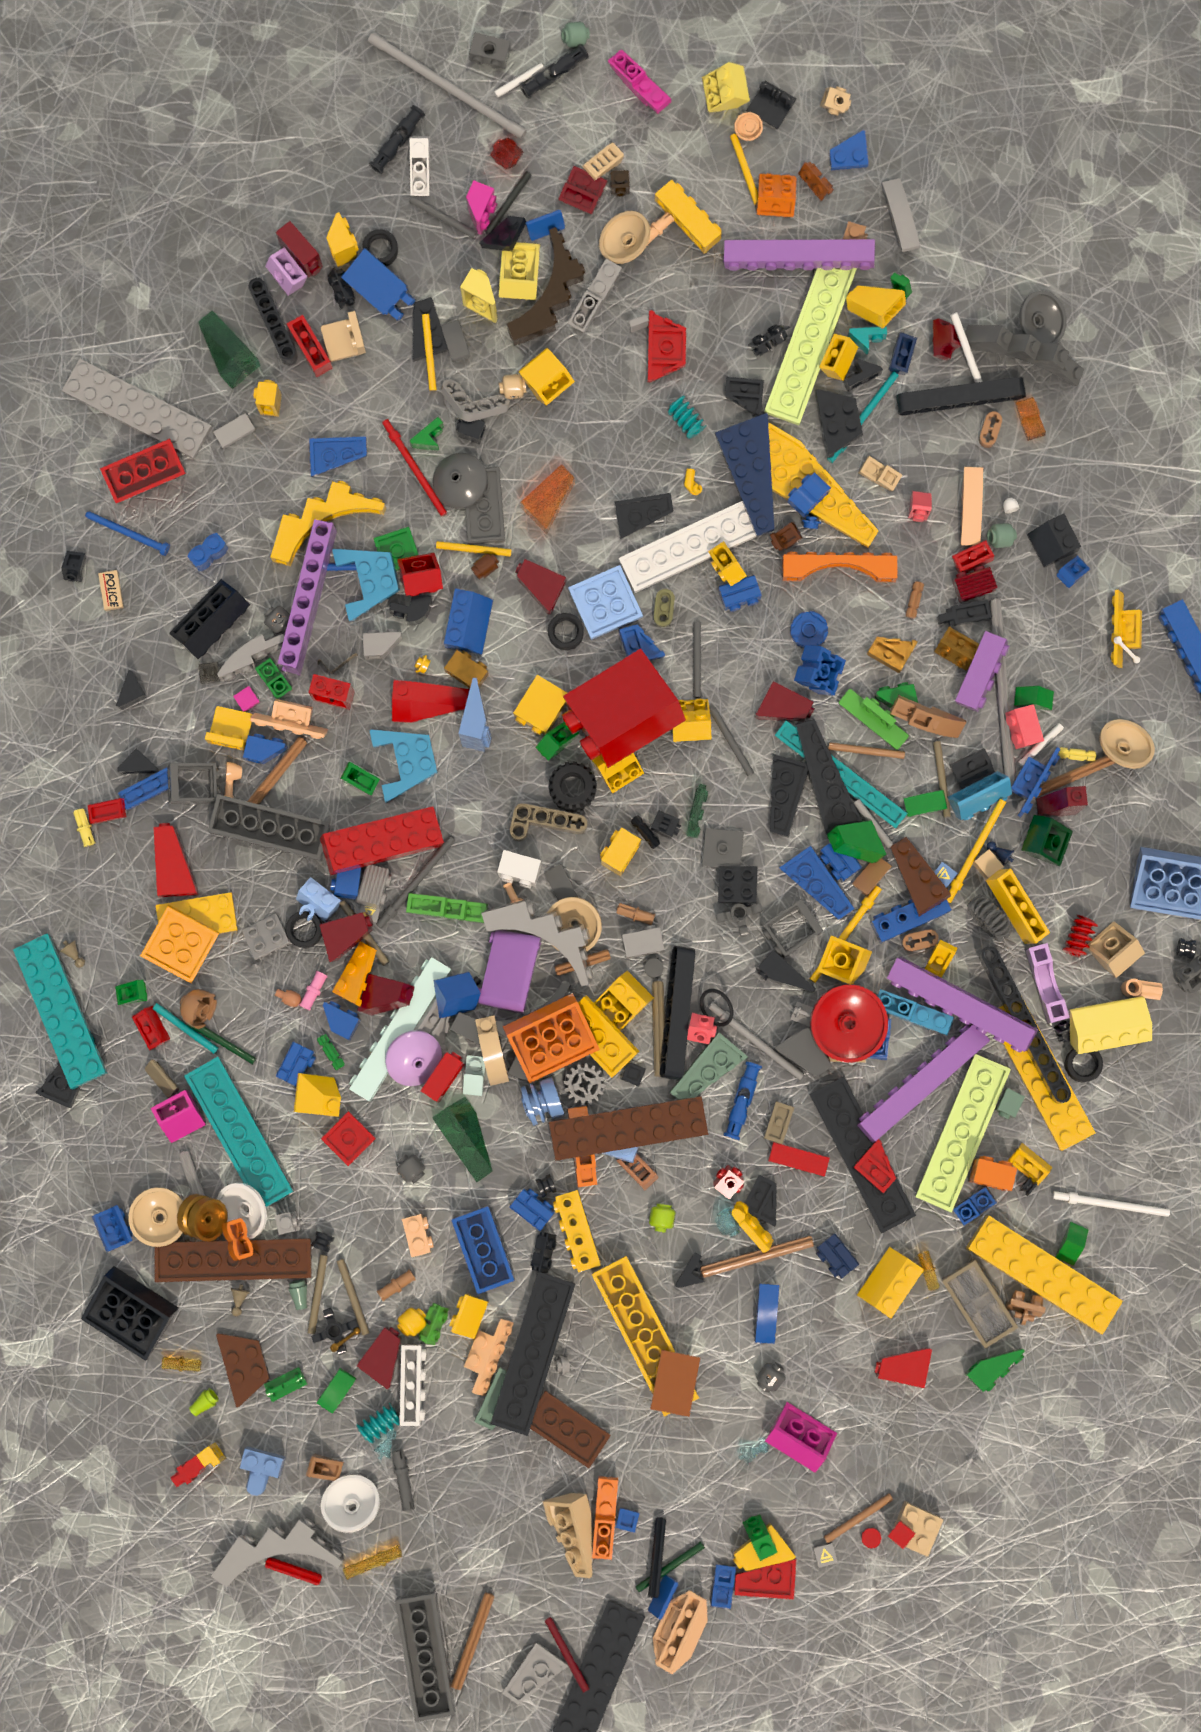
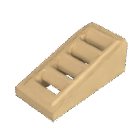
(612, 153)

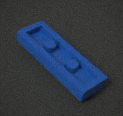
(145, 789)

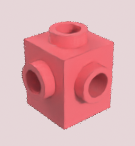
(701, 1028)

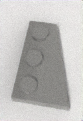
(533, 1673)

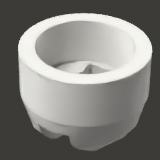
(1010, 505)

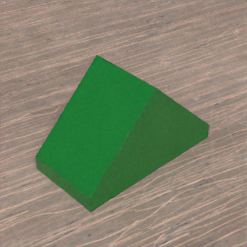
(1037, 695)
(1072, 1243)

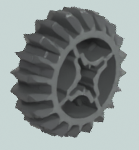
(990, 918)

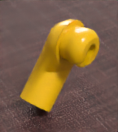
(690, 484)

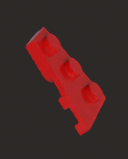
(768, 1581)

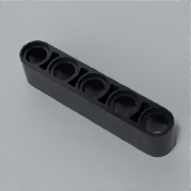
(271, 313)

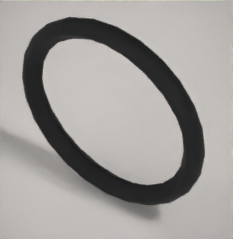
(726, 999)

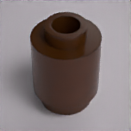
(485, 566)

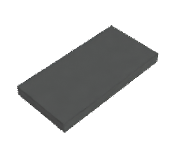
(486, 516)

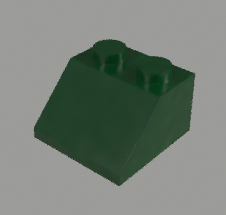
(1047, 840)

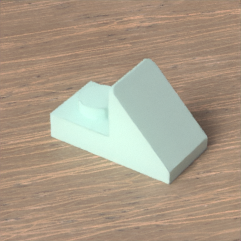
(474, 1076)

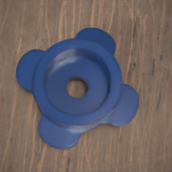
(811, 522)

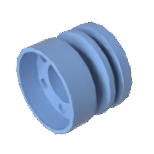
(542, 1101)

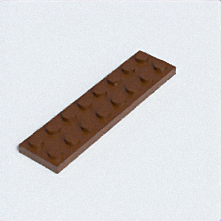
(628, 1128)
(213, 1262)

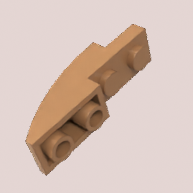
(927, 718)

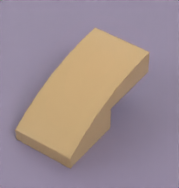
(880, 474)

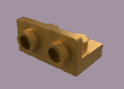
(957, 648)

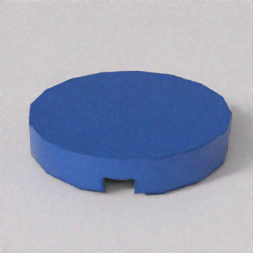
(809, 629)

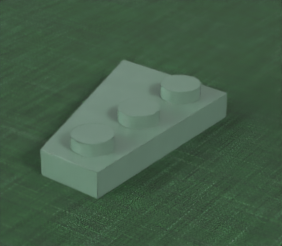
(487, 1408)

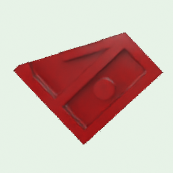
(876, 1167)

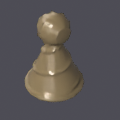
(71, 951)
(239, 1296)

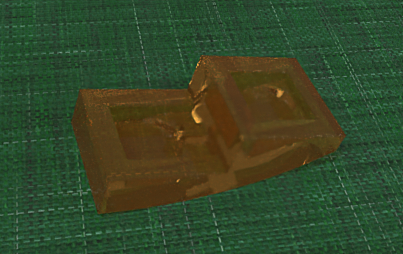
(1030, 418)

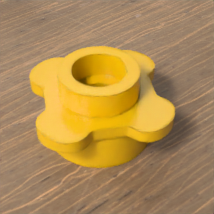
(422, 664)

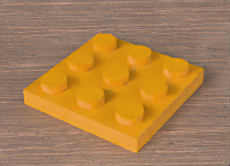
(179, 944)

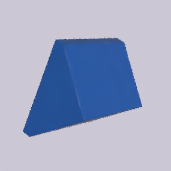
(456, 994)

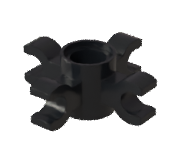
(329, 1315)

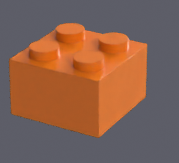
(992, 1174)

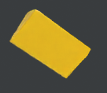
(1030, 1163)

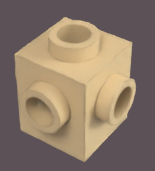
(835, 100)

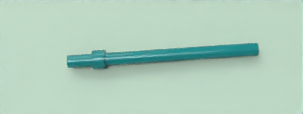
(869, 408)

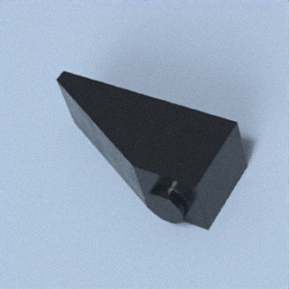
(780, 972)

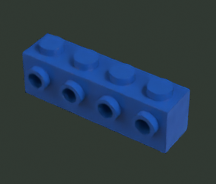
(904, 919)

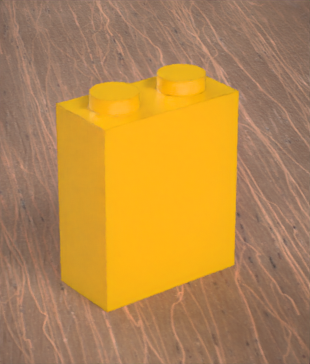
(540, 706)

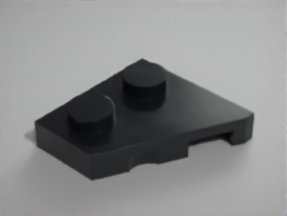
(505, 234)
(762, 1200)

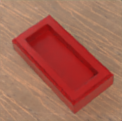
(106, 811)

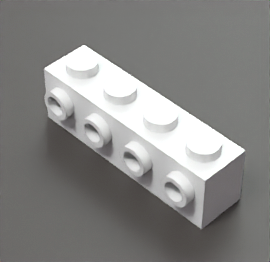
(411, 1384)

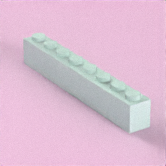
(403, 1020)

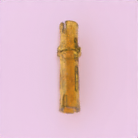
(372, 1562)

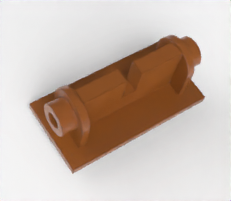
(811, 174)

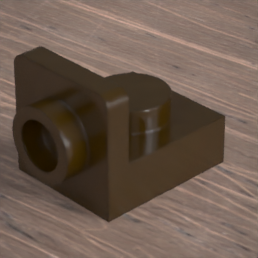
(620, 183)

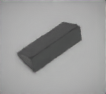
(560, 883)

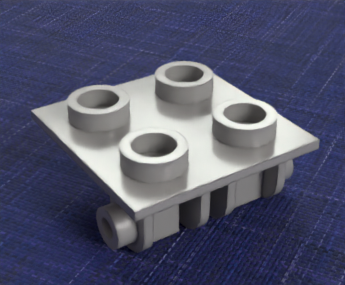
(265, 937)

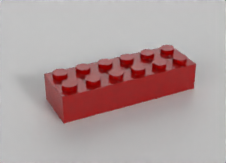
(381, 840)

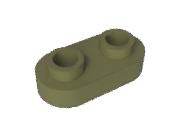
(664, 608)

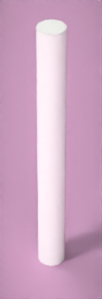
(966, 348)

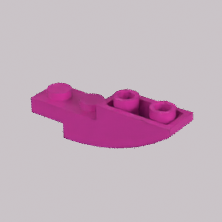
(638, 82)

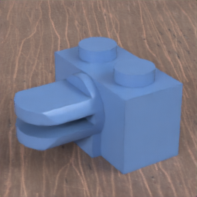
(261, 1466)

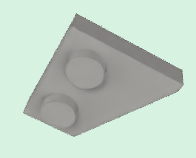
(433, 1024)

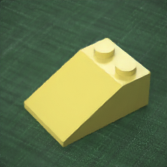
(519, 272)

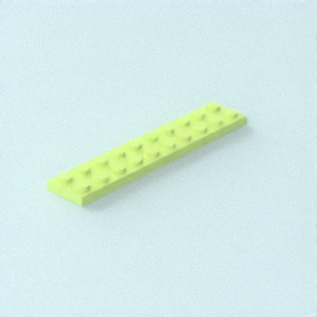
(809, 344)

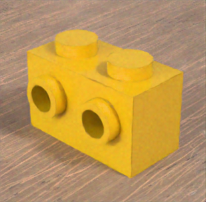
(838, 357)
(268, 398)
(727, 564)

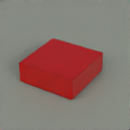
(901, 1534)

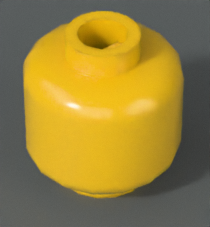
(411, 1322)

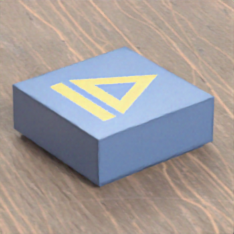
(945, 874)

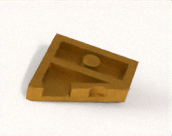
(891, 652)

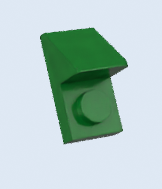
(424, 439)
(359, 778)
(131, 992)

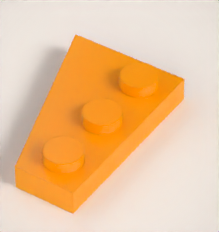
(353, 977)

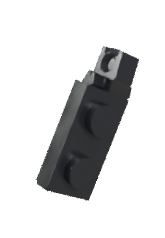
(966, 613)

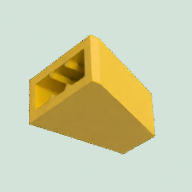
(875, 303)
(747, 1558)

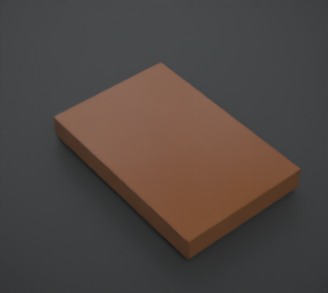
(675, 1383)

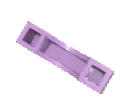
(1043, 974)

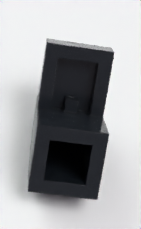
(416, 612)

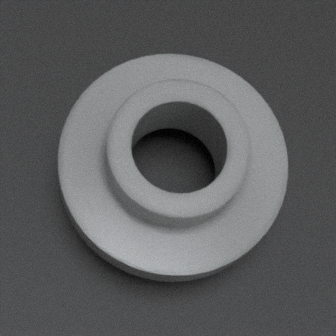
(562, 1365)

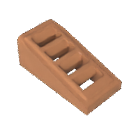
(648, 1181)

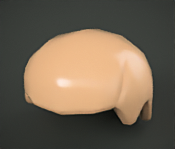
(748, 126)

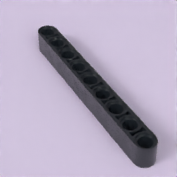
(1024, 1014)

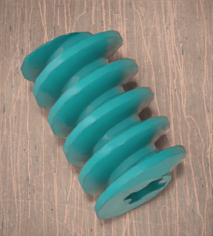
(686, 418)
(379, 1424)

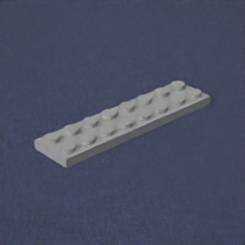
(136, 408)

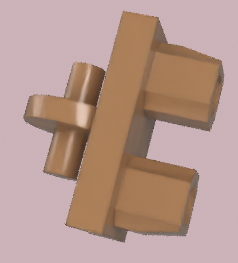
(1024, 1310)

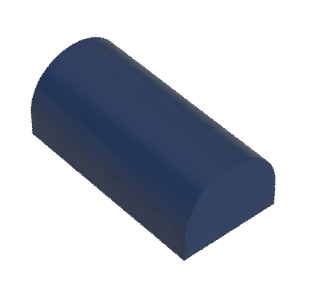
(902, 353)

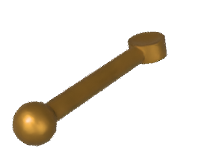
(334, 1347)

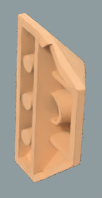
(679, 1631)

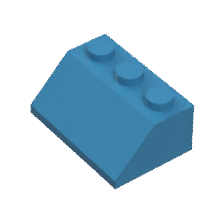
(980, 795)

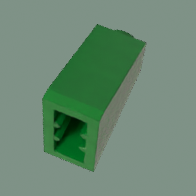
(857, 841)

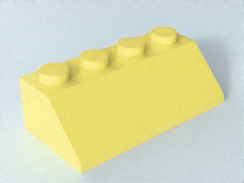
(1110, 1025)

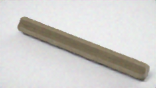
(658, 1023)

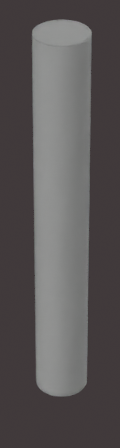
(868, 817)

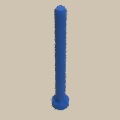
(163, 548)

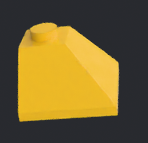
(843, 960)
(317, 1095)

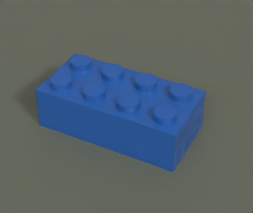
(483, 1250)

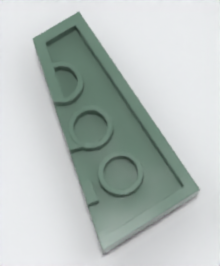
(711, 1064)

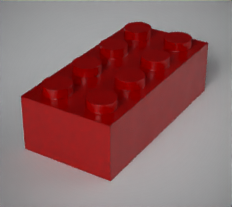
(143, 471)

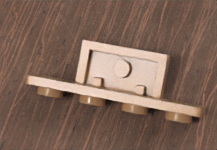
(290, 717)
(486, 1354)

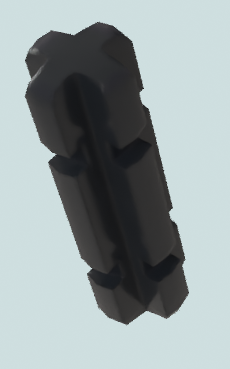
(645, 832)

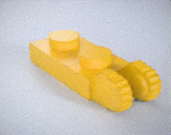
(752, 1226)

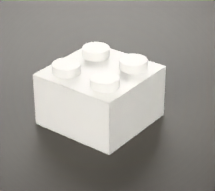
(519, 869)

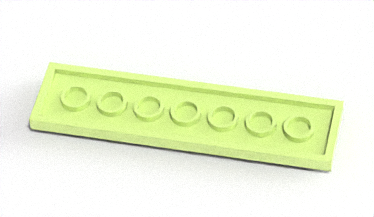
(962, 1133)

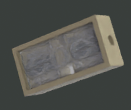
(979, 1303)

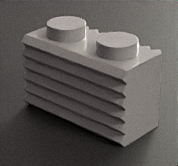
(373, 886)

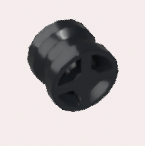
(1186, 948)
(546, 1185)
(322, 1241)

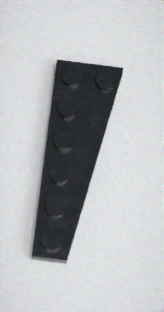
(829, 790)

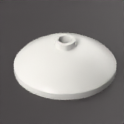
(237, 1199)
(348, 1493)

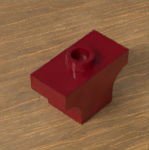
(944, 339)

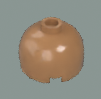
(197, 1007)

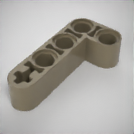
(549, 823)

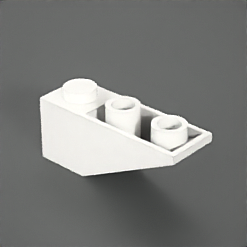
(419, 165)

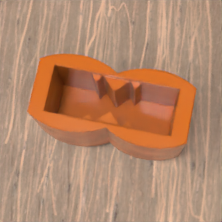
(236, 1235)

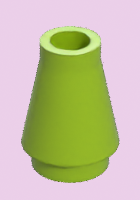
(205, 1401)

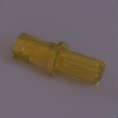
(929, 1271)
(181, 1364)

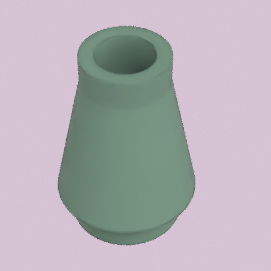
(298, 1292)

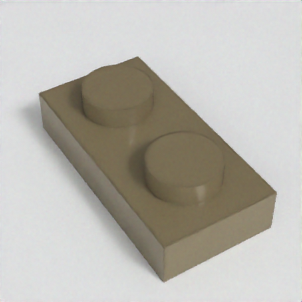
(779, 1122)

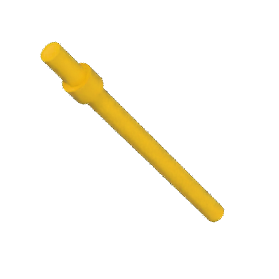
(957, 883)
(867, 903)

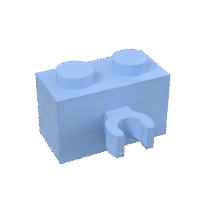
(317, 900)

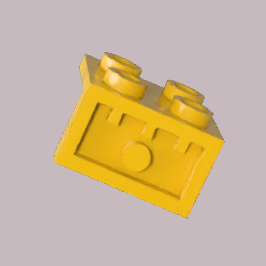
(229, 728)

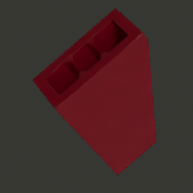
(541, 584)
(784, 705)
(345, 933)
(384, 995)
(382, 1357)

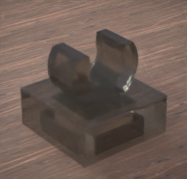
(208, 672)

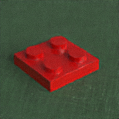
(348, 1138)

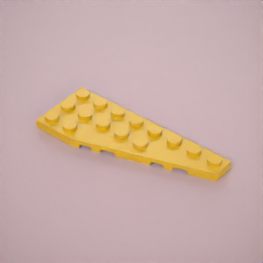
(788, 468)

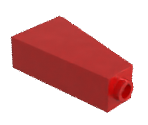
(172, 868)

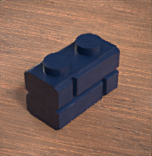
(837, 1256)

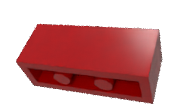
(309, 346)

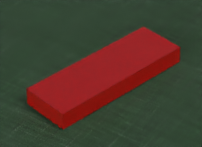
(798, 1159)

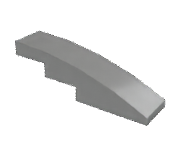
(901, 215)

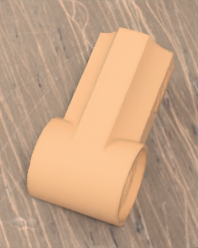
(1143, 988)

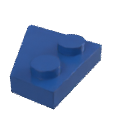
(850, 153)

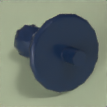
(1003, 854)

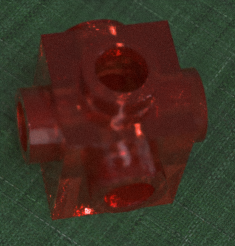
(506, 153)

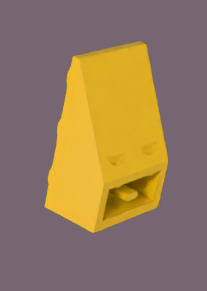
(623, 1000)

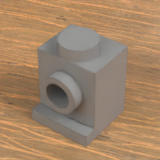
(287, 1223)

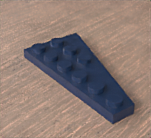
(749, 462)

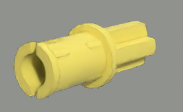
(84, 827)

